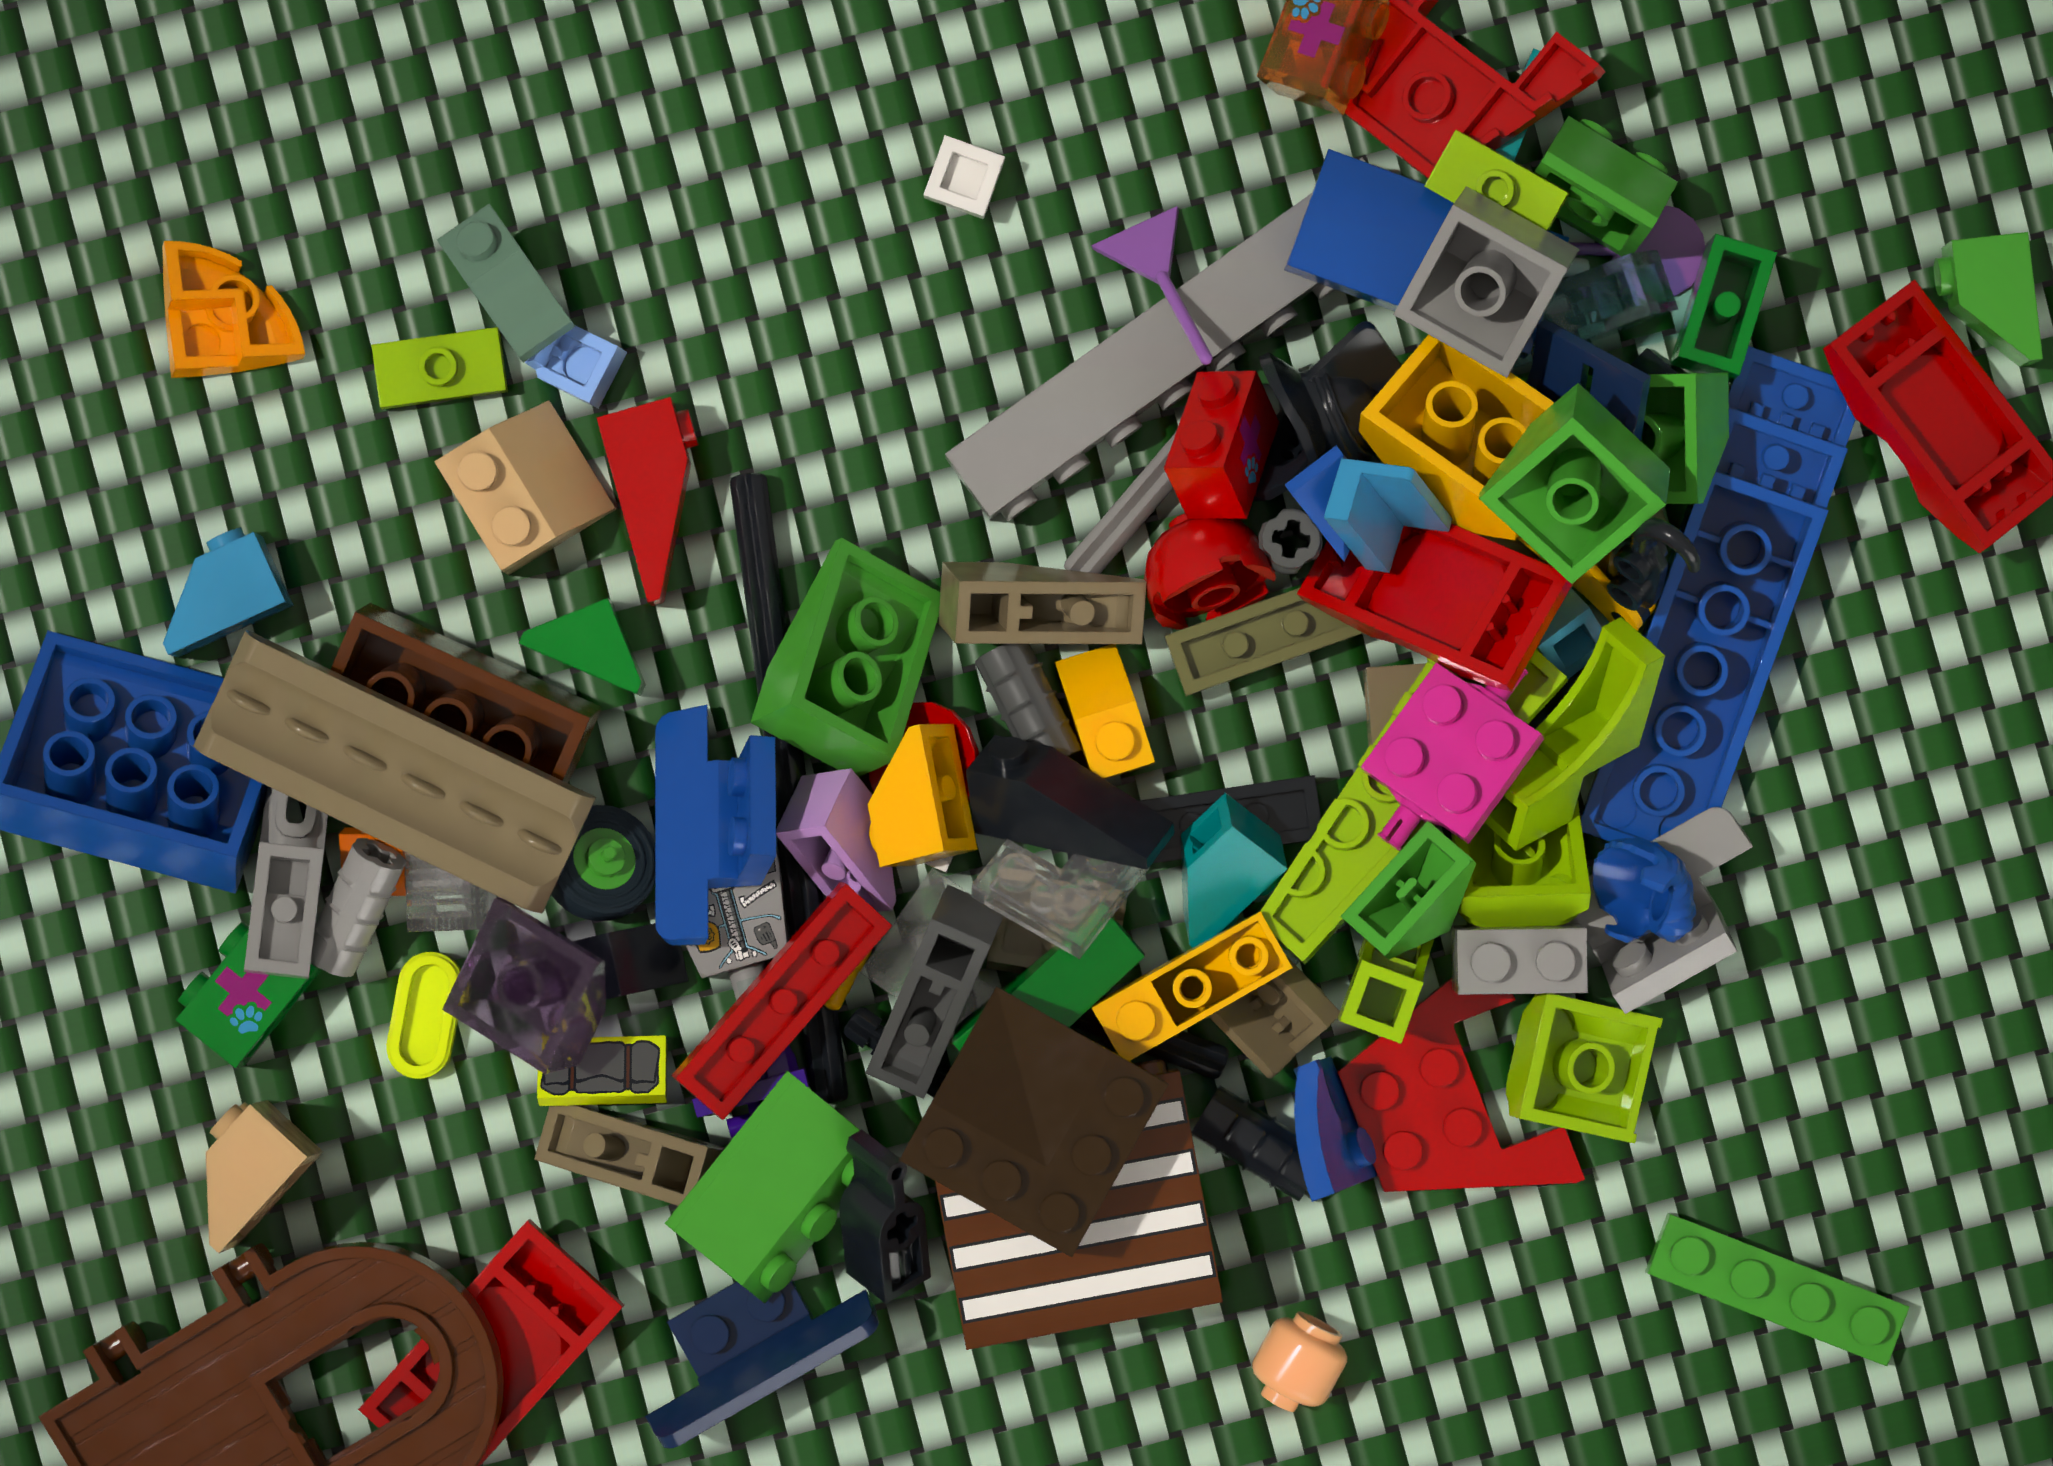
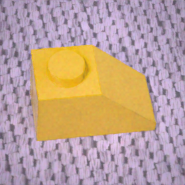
(1105, 712)
(922, 801)

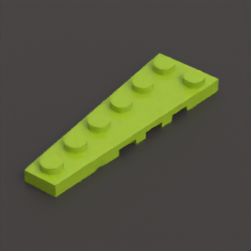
(1345, 847)

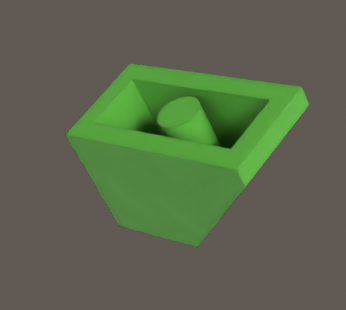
(1993, 292)

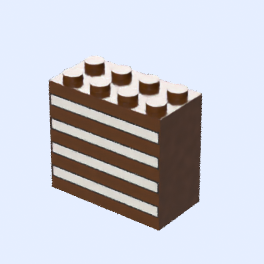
(1137, 1259)

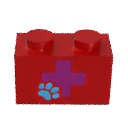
(1221, 445)

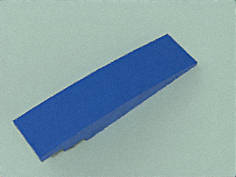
(1731, 615)

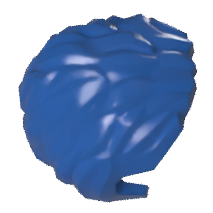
(1643, 890)

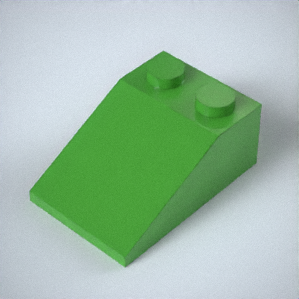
(850, 662)

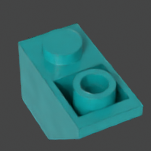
(1226, 866)

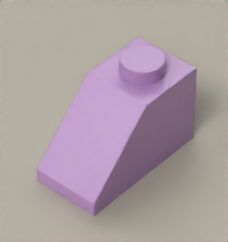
(830, 837)

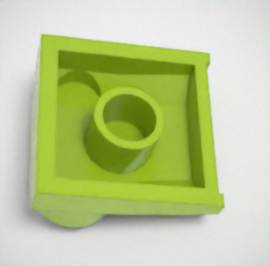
(1529, 886)
(1580, 1066)

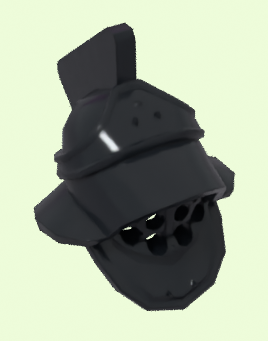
(1324, 405)

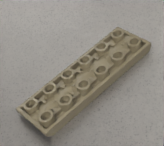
(393, 773)

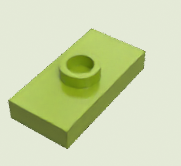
(1496, 177)
(439, 368)

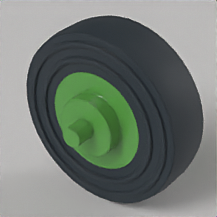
(608, 866)

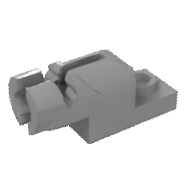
(285, 891)

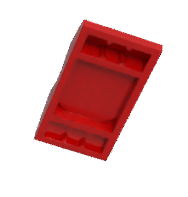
(1942, 418)
(1447, 599)
(542, 1317)

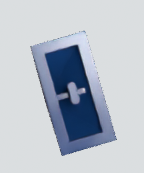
(1312, 492)

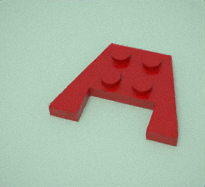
(1429, 85)
(1429, 1113)

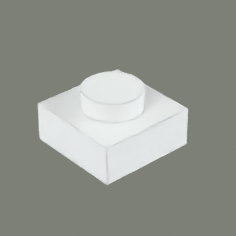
(964, 177)

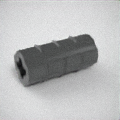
(1305, 531)
(1026, 698)

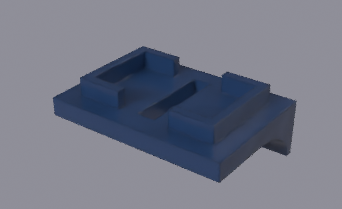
(1564, 361)

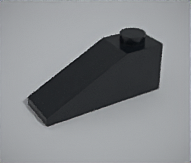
(1057, 804)

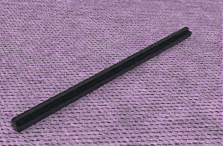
(767, 631)

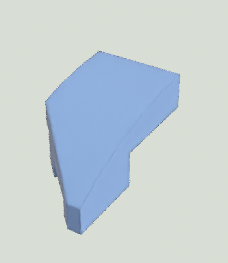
(579, 365)

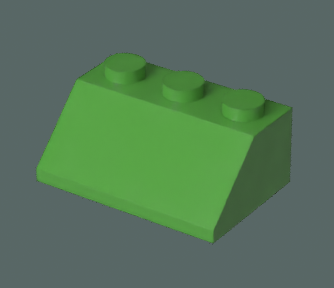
(771, 1189)

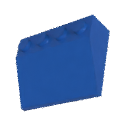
(112, 767)

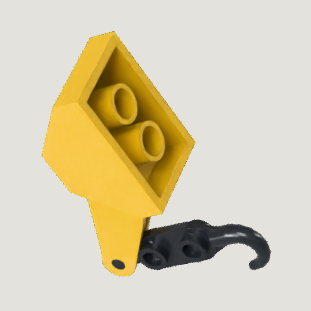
(1455, 430)

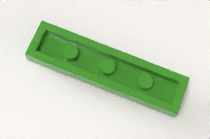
(1777, 1289)

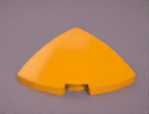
(221, 317)

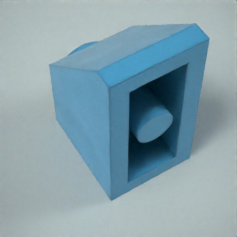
(226, 592)

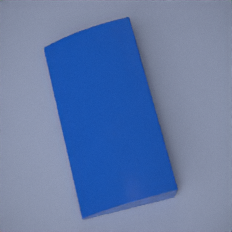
(1368, 231)

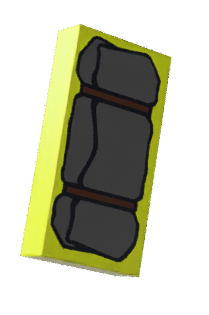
(610, 1073)

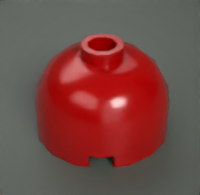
(1205, 569)

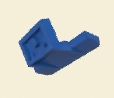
(709, 822)

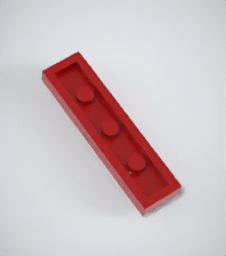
(781, 1000)

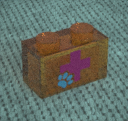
(1322, 50)

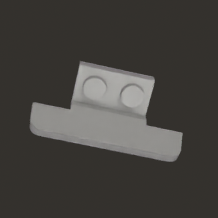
(1652, 964)

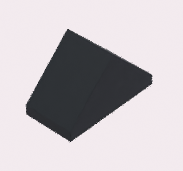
(637, 960)

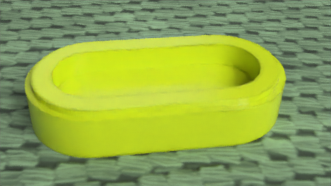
(419, 1029)

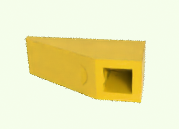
(1191, 987)

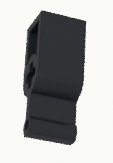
(881, 1224)

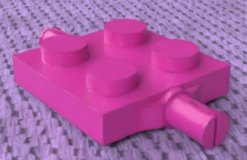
(1450, 756)

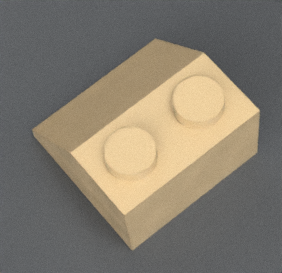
(525, 486)
(251, 1169)

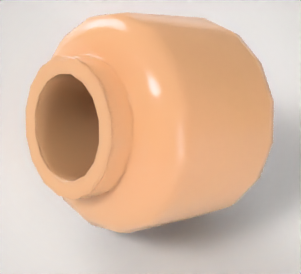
(1299, 1361)

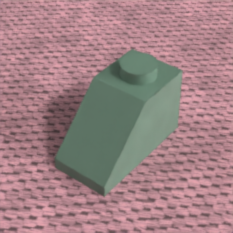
(505, 283)

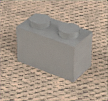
(1519, 959)

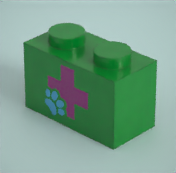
(1723, 307)
(237, 1008)

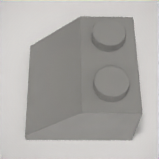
(1486, 281)

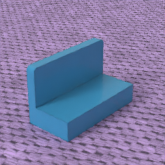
(1373, 505)

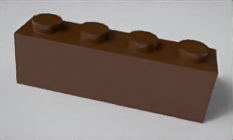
(467, 690)

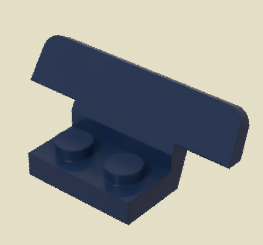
(751, 1350)

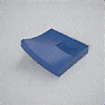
(1328, 1139)

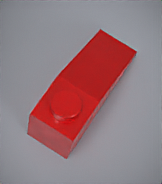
(651, 479)

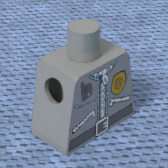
(743, 930)

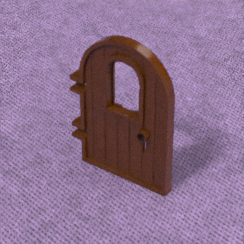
(216, 1385)

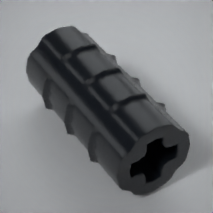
(1252, 1141)

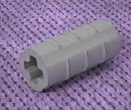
(355, 906)

